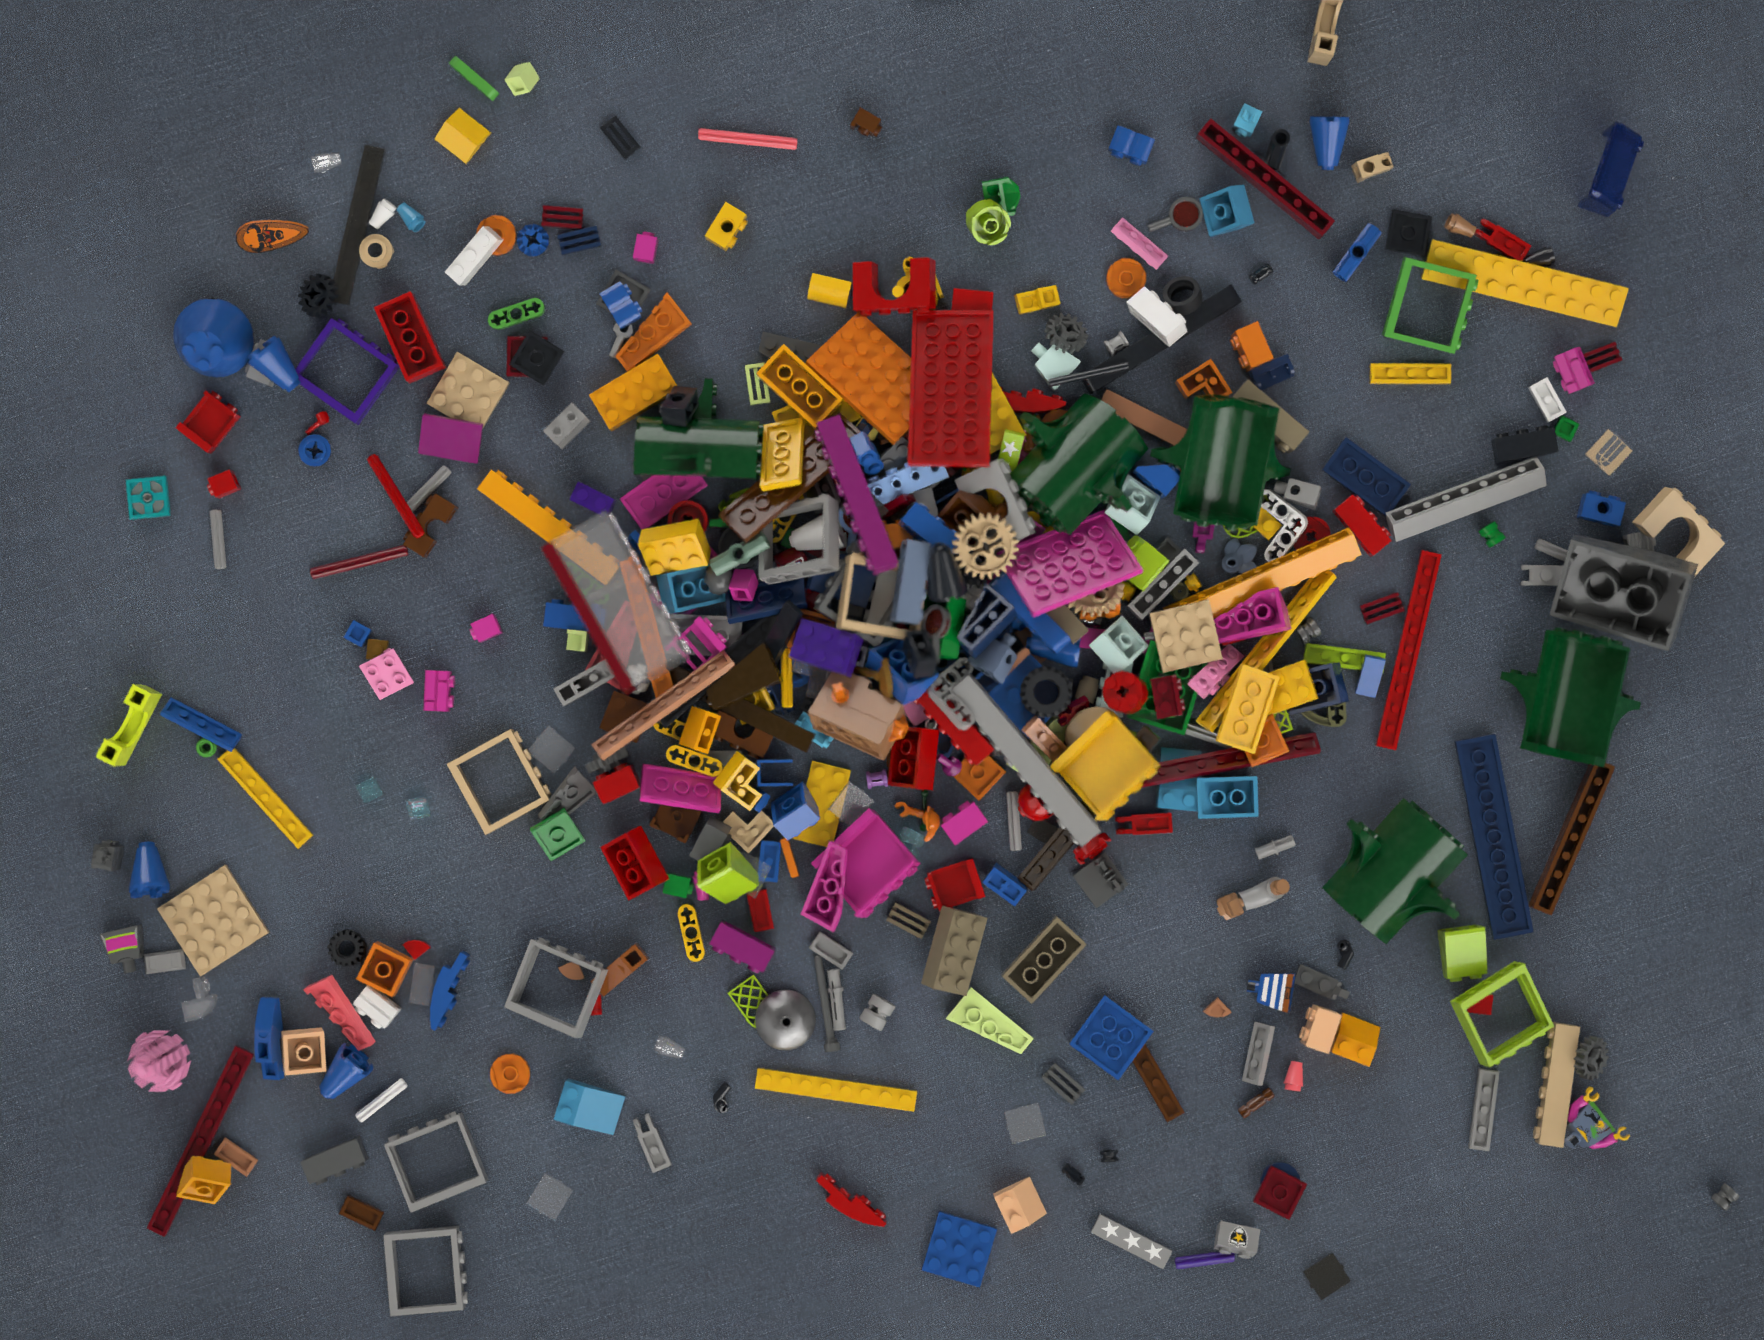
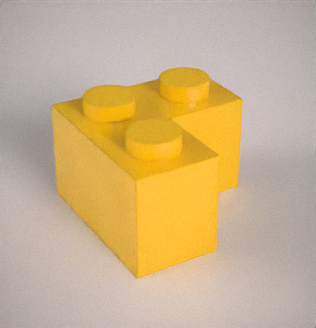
(735, 780)

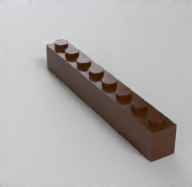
(1571, 838)

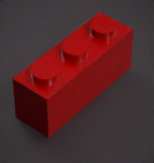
(1362, 524)

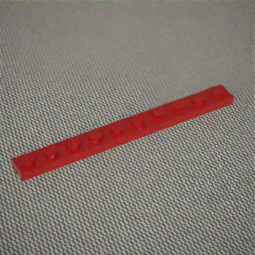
(1408, 650)

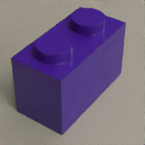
(592, 499)

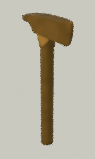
(883, 676)

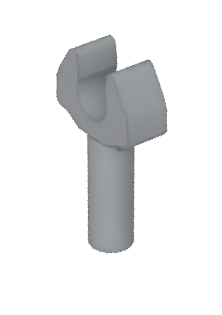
(619, 339)

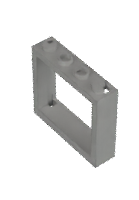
(830, 558)
(522, 977)
(401, 1175)
(460, 1276)

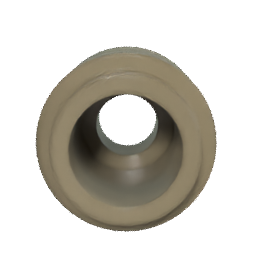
(1087, 687)

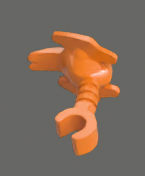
(930, 818)

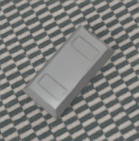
(831, 950)
(164, 961)

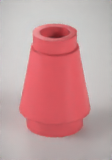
(1294, 1077)

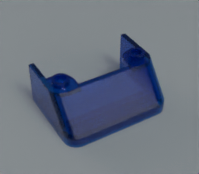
(1613, 170)

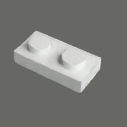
(1547, 400)

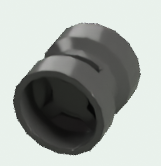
(1308, 630)
(1725, 1197)

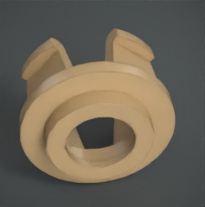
(384, 258)

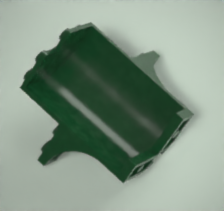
(701, 448)
(1224, 461)
(1077, 463)
(1574, 696)
(1396, 870)

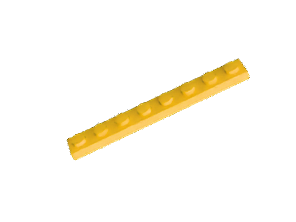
(835, 1089)

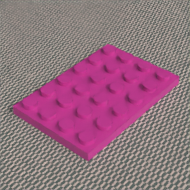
(1067, 567)

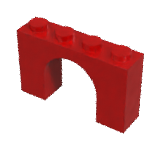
(919, 295)

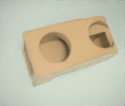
(1372, 166)

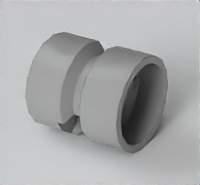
(875, 1018)

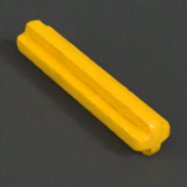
(787, 684)

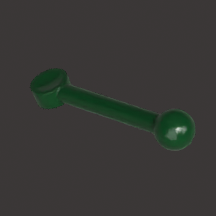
(924, 793)

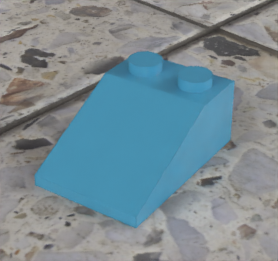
(686, 590)
(1181, 793)
(1227, 797)
(589, 1107)

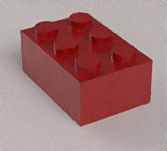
(914, 759)
(634, 862)

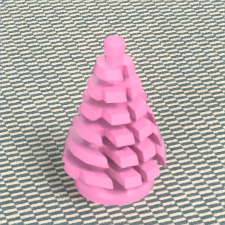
(159, 1061)

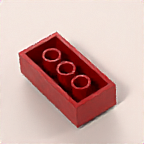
(410, 337)

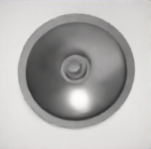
(784, 1005)

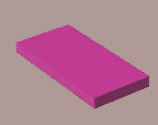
(657, 496)
(679, 788)

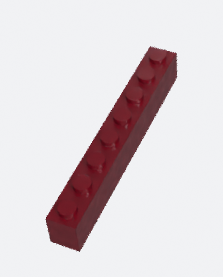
(1265, 179)

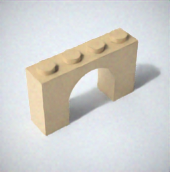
(1323, 39)
(1669, 505)

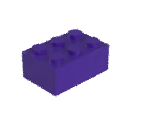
(826, 647)

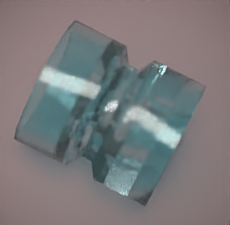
(912, 837)

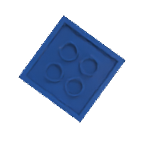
(1008, 693)
(1111, 1037)
(959, 1249)

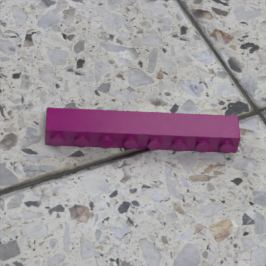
(856, 494)

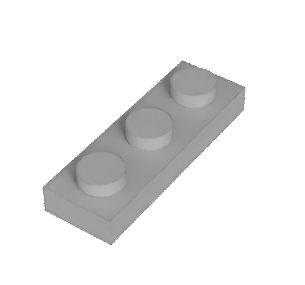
(1258, 1053)

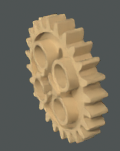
(992, 562)
(1092, 604)

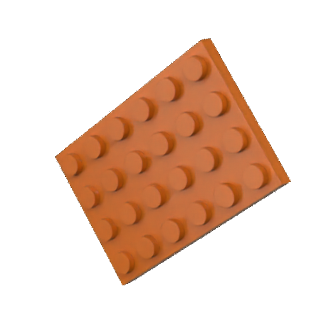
(868, 375)

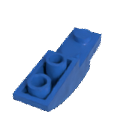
(442, 996)
(267, 1036)

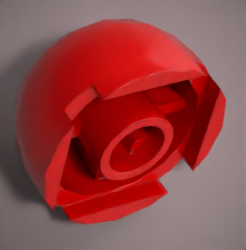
(1031, 806)

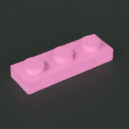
(1139, 243)

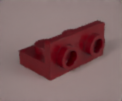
(1166, 696)

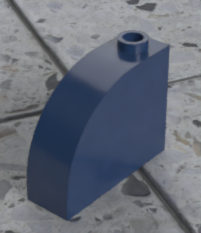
(861, 584)

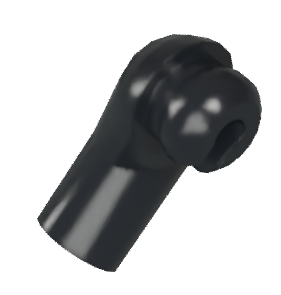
(1346, 952)
(719, 1098)

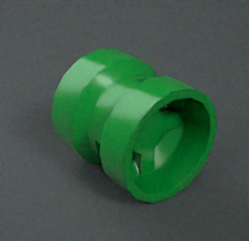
(1491, 534)

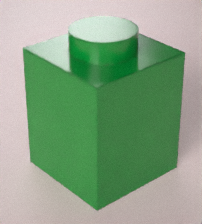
(678, 885)

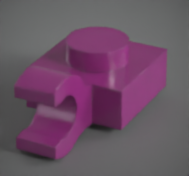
(1202, 534)

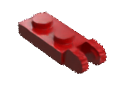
(1503, 241)
(1146, 824)

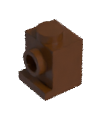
(866, 123)

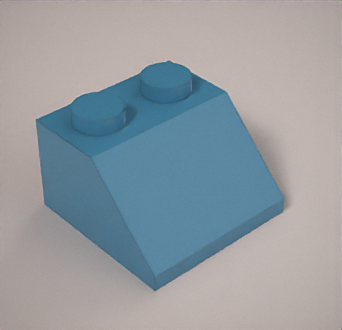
(1226, 210)

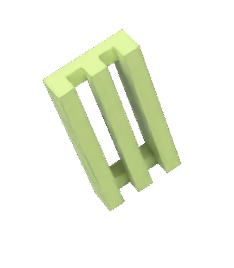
(760, 400)

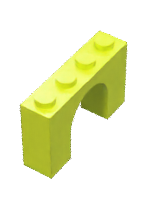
(120, 747)

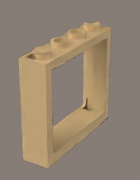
(859, 627)
(533, 772)

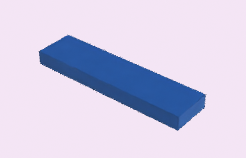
(201, 724)

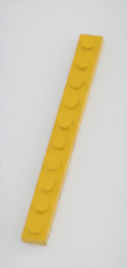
(1268, 645)

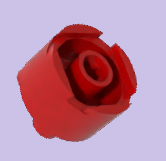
(691, 509)
(1133, 699)

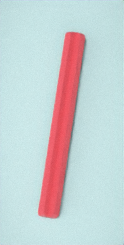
(747, 138)

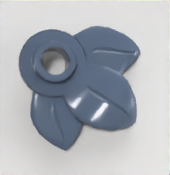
(1241, 555)

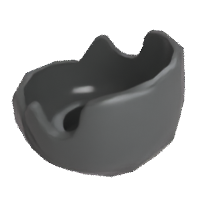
(718, 584)

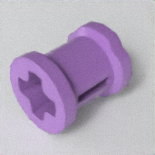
(877, 779)

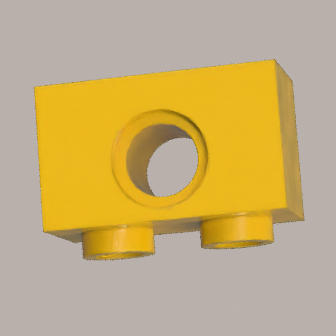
(731, 215)

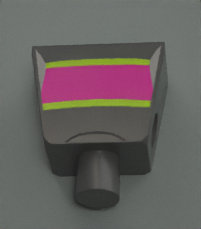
(124, 946)

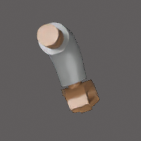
(1257, 896)

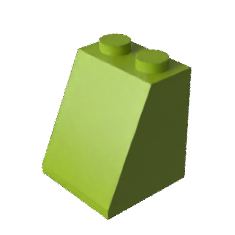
(726, 874)
(1463, 952)

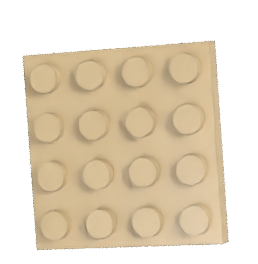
(213, 920)

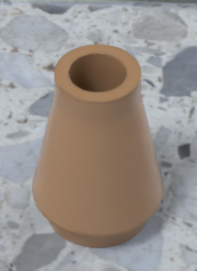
(1458, 225)

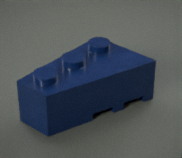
(986, 622)

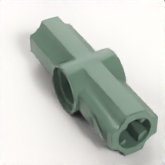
(729, 560)

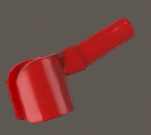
(322, 418)

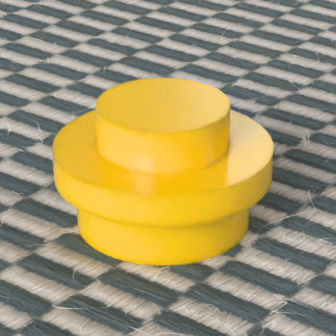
(1193, 582)

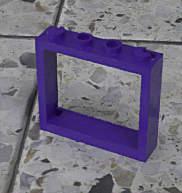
(372, 348)

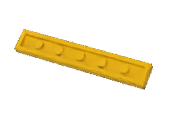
(265, 797)

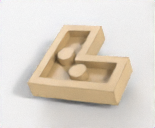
(749, 834)

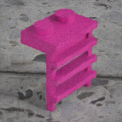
(713, 642)

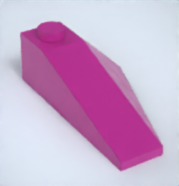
(1258, 616)
(827, 891)

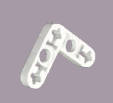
(1287, 520)

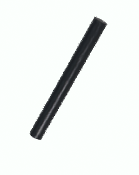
(1088, 374)

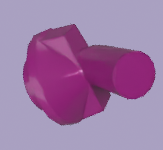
(950, 766)

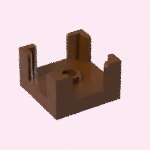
(676, 821)

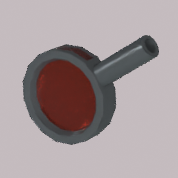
(1183, 214)
(936, 623)

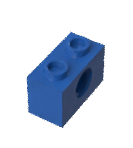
(1589, 511)

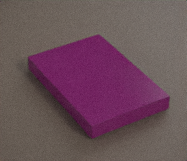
(450, 438)

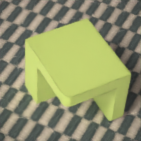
(522, 78)
(577, 640)

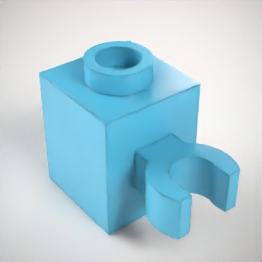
(1246, 120)

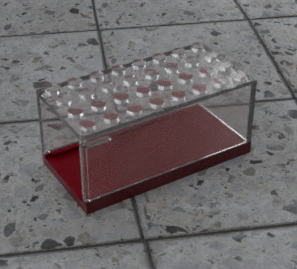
(617, 602)

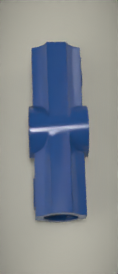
(1363, 242)

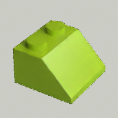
(1149, 559)

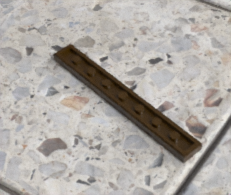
(760, 718)

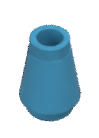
(412, 218)

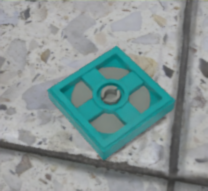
(148, 497)

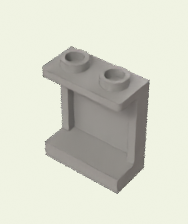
(566, 426)

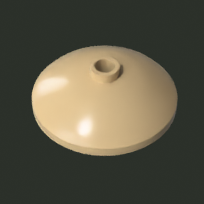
(1082, 722)

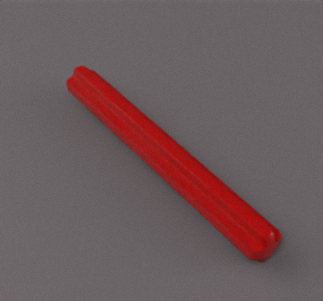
(395, 495)

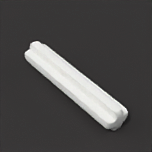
(381, 1100)

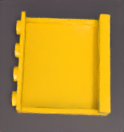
(1106, 765)

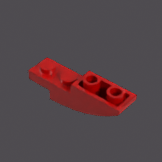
(1034, 402)
(855, 1208)

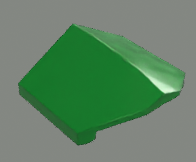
(1004, 192)

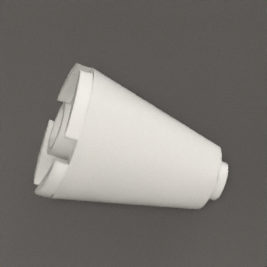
(811, 536)

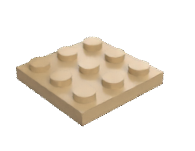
(468, 391)
(1185, 636)

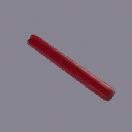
(357, 562)

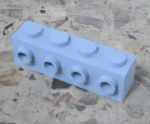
(904, 481)

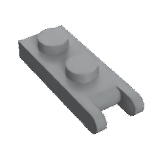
(1542, 575)

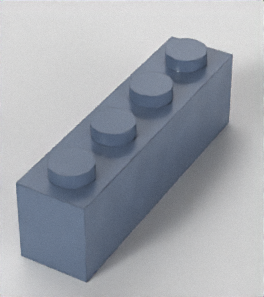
(911, 582)

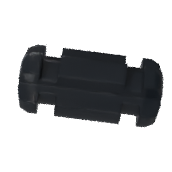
(1261, 273)
(1073, 1174)

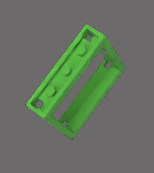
(1398, 295)

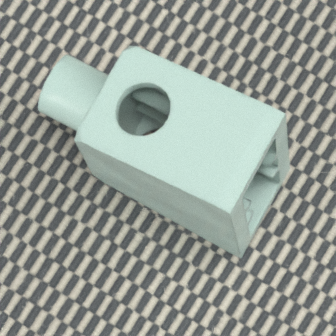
(1054, 363)

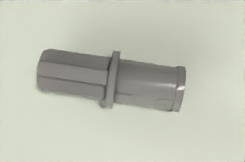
(1275, 847)

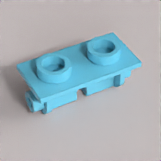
(820, 738)

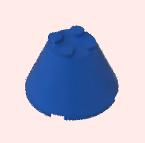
(213, 337)

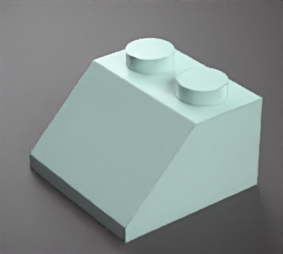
(1143, 502)
(1118, 645)

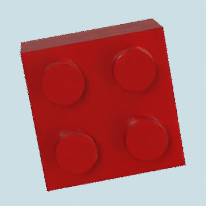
(616, 784)

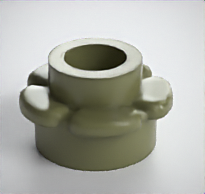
(1179, 596)

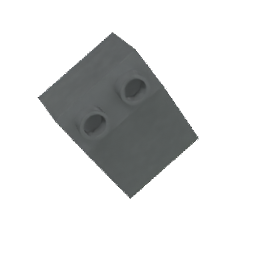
(1624, 590)

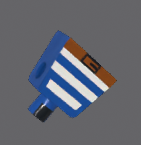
(1274, 990)

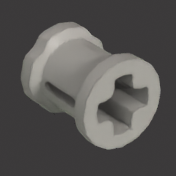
(1116, 344)

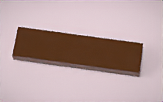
(1157, 1085)

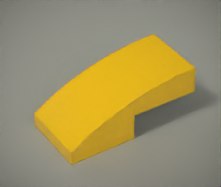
(1037, 299)

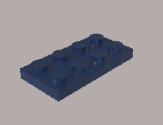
(1366, 477)
(767, 600)

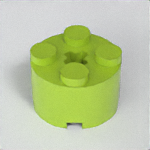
(998, 220)

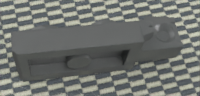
(1319, 983)

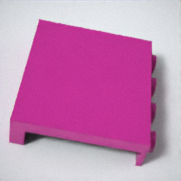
(874, 862)

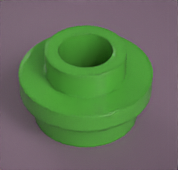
(200, 748)

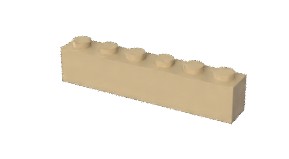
(1557, 1085)

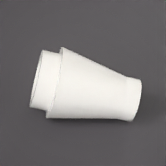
(382, 213)

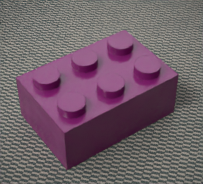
(742, 947)

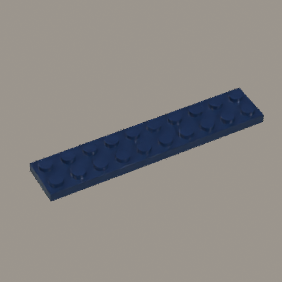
(1494, 836)

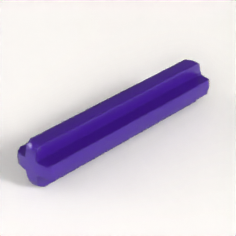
(1203, 1260)

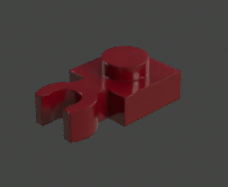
(1073, 708)

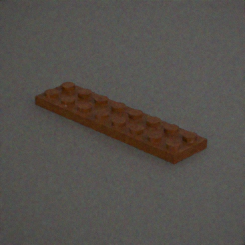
(758, 508)

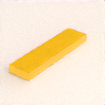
(1410, 373)

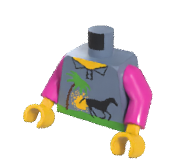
(1589, 1125)

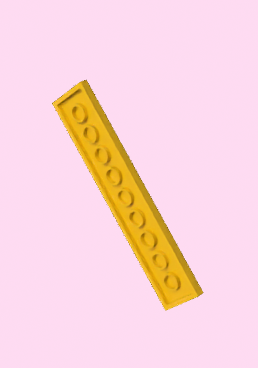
(1528, 283)

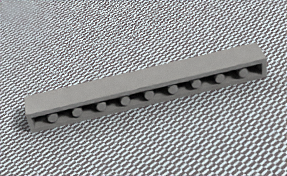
(1027, 761)

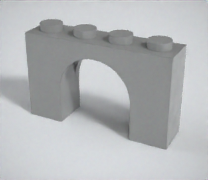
(999, 478)

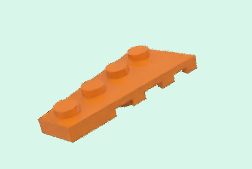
(658, 330)

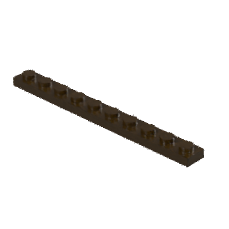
(1061, 841)

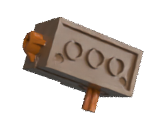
(858, 715)

